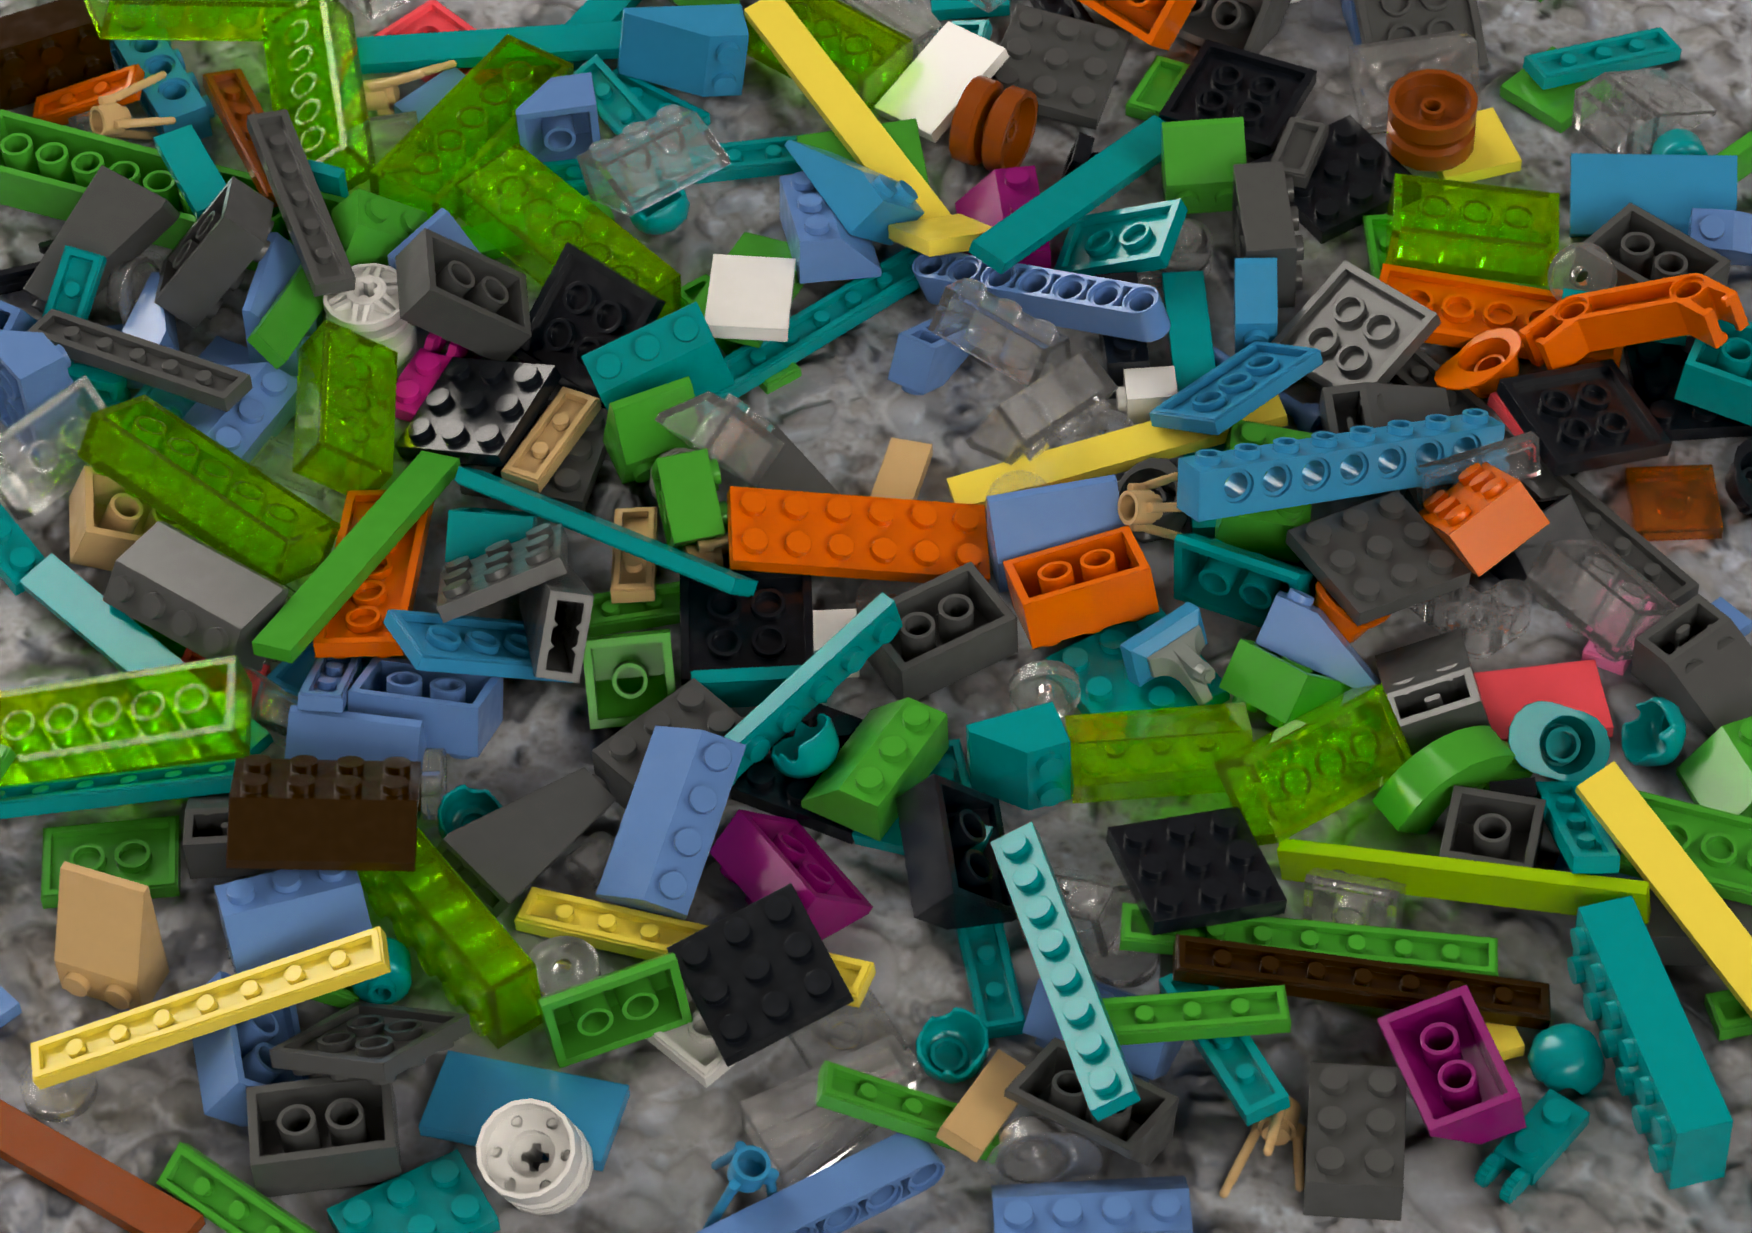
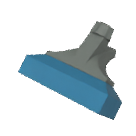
(1172, 650)

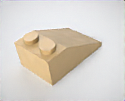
(106, 520)
(107, 938)

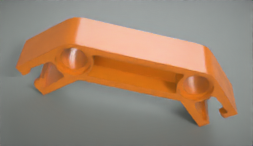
(1632, 316)

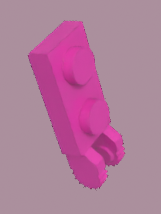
(422, 374)

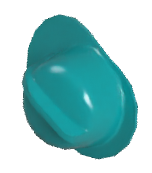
(1558, 741)

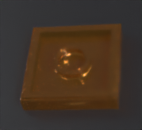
(1674, 502)

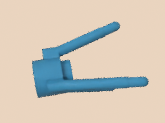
(746, 1173)

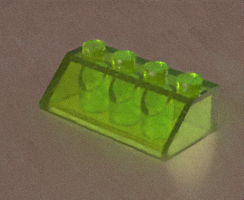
(1153, 751)

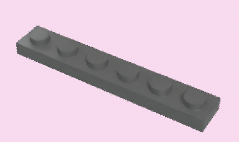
(301, 203)
(145, 361)

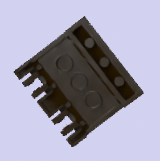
(324, 814)

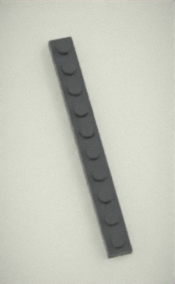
(1599, 518)

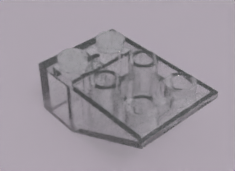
(1634, 108)

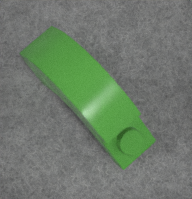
(1425, 782)

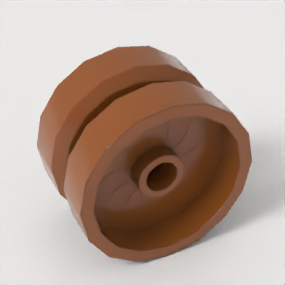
(1431, 120)
(993, 124)

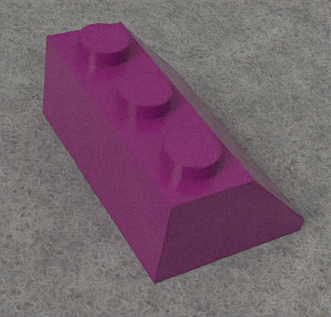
(1001, 195)
(773, 851)
(1454, 1068)

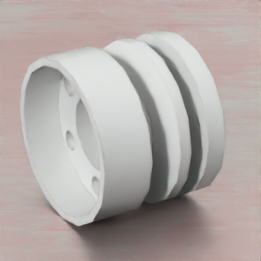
(374, 310)
(519, 1137)

